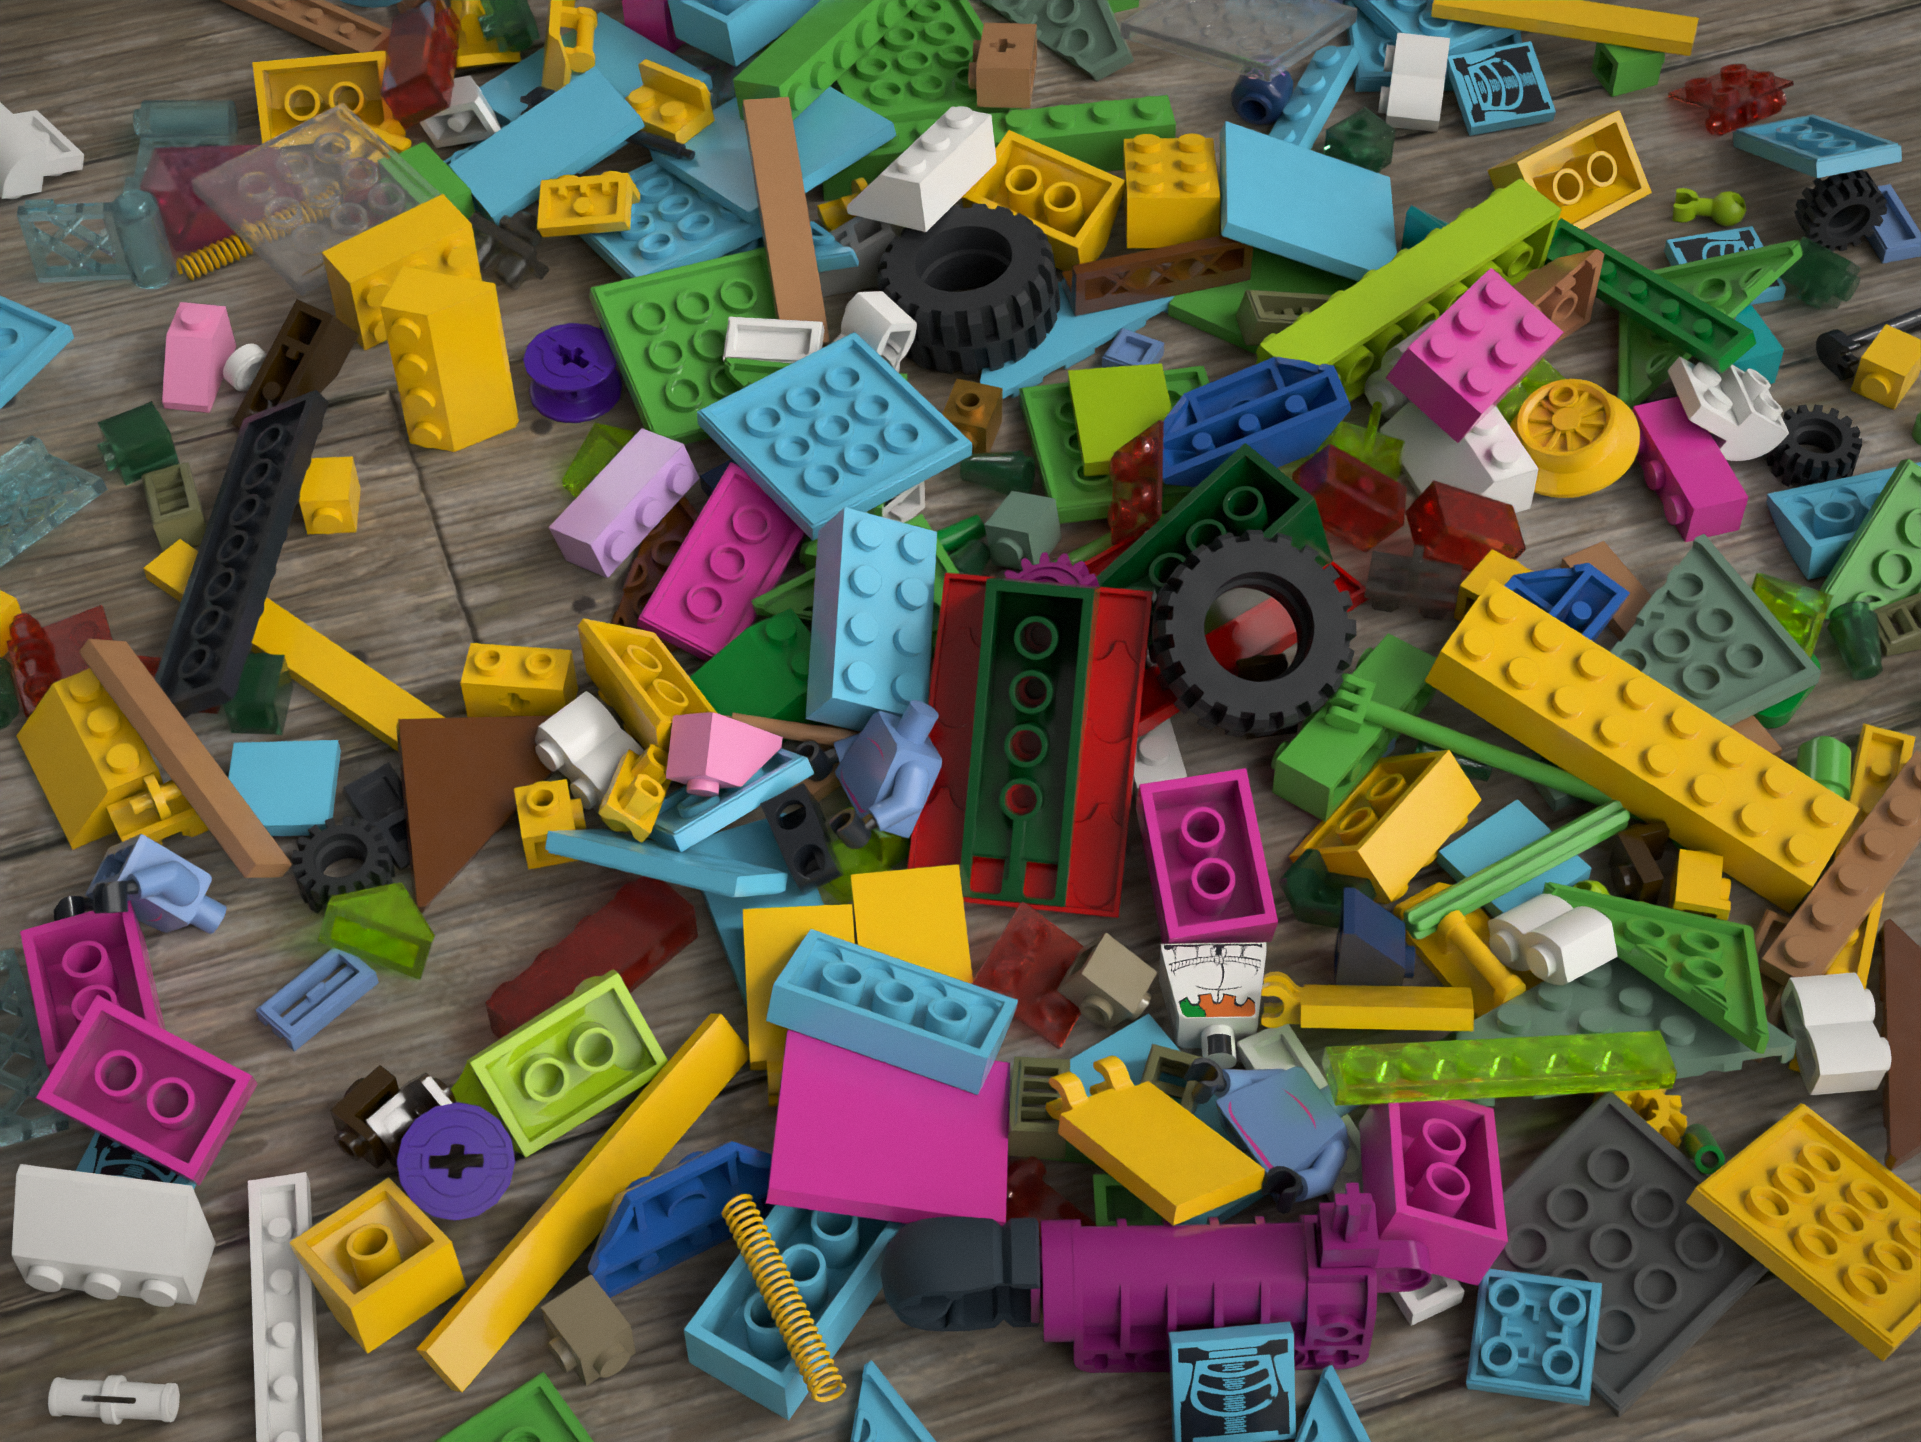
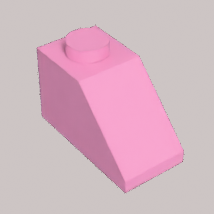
(195, 356)
(716, 752)

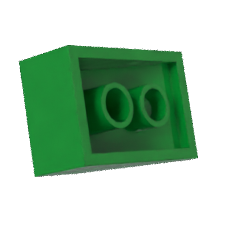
(761, 671)

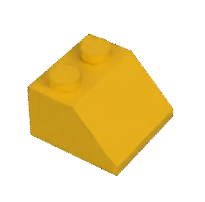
(379, 1264)

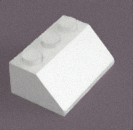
(931, 172)
(1483, 462)
(110, 1235)

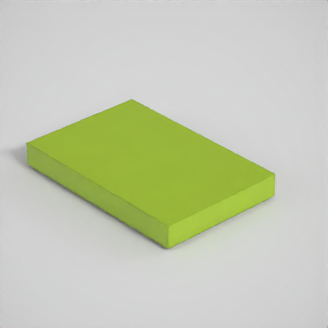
(1114, 408)

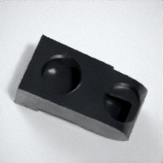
(803, 838)

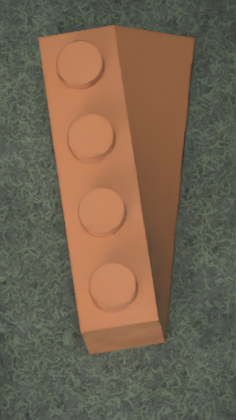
(1565, 289)

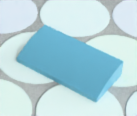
(1823, 518)
(891, 1010)

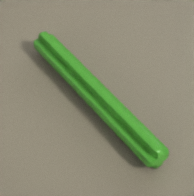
(1517, 868)

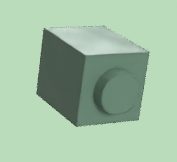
(1022, 529)

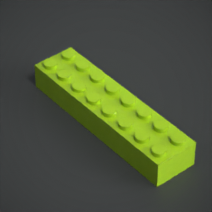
(1419, 284)

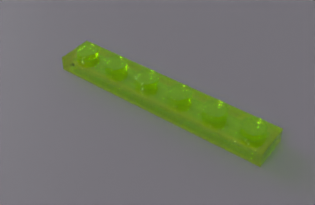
(1498, 1067)

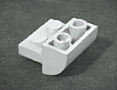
(32, 150)
(1731, 407)

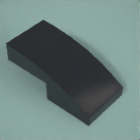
(380, 801)

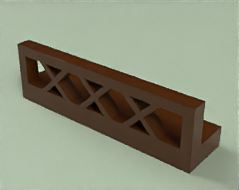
(1156, 274)

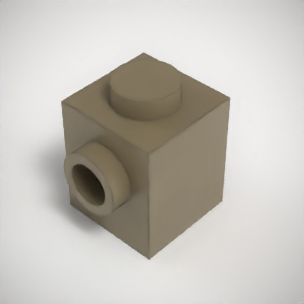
(1108, 982)
(588, 1332)

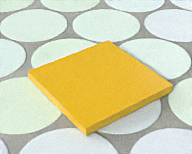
(1825, 1225)

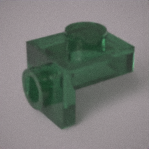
(1316, 892)

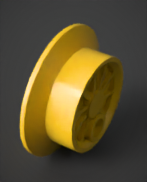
(1576, 437)

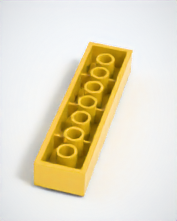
(1642, 745)

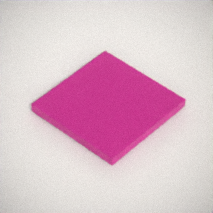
(885, 1139)

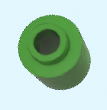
(1827, 763)

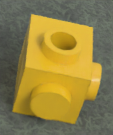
(542, 809)

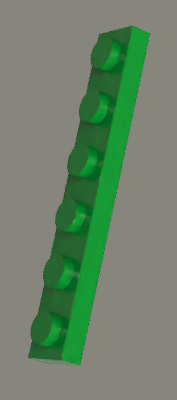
(1658, 302)

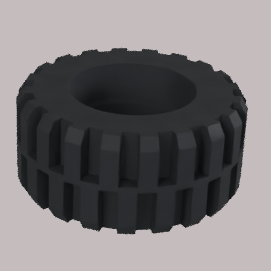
(981, 324)
(1298, 586)

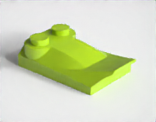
(564, 1064)

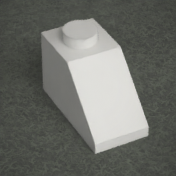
(466, 119)

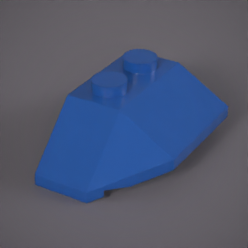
(1274, 407)
(1574, 595)
(677, 1214)

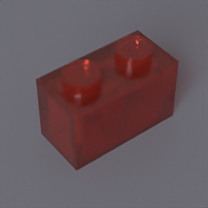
(1353, 497)
(1463, 526)

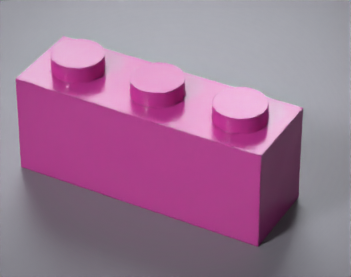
(1688, 471)

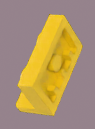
(671, 103)
(586, 204)

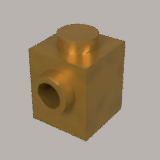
(981, 420)

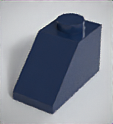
(1370, 944)

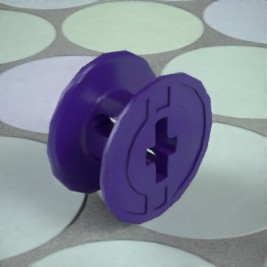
(572, 373)
(480, 1185)

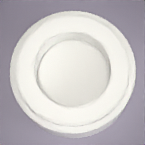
(243, 366)

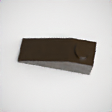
(301, 359)

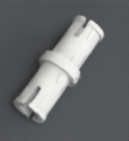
(76, 1399)

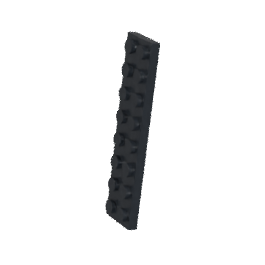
(239, 555)

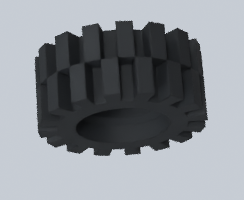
(1841, 209)
(1822, 431)
(337, 844)

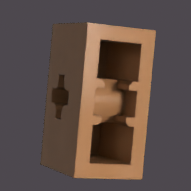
(1004, 65)

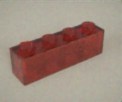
(421, 62)
(630, 934)

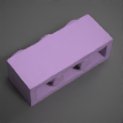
(624, 502)

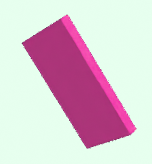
(722, 565)

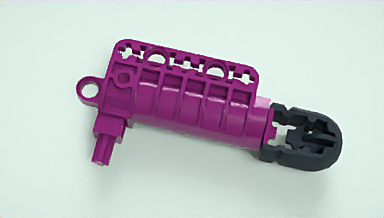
(1133, 1284)

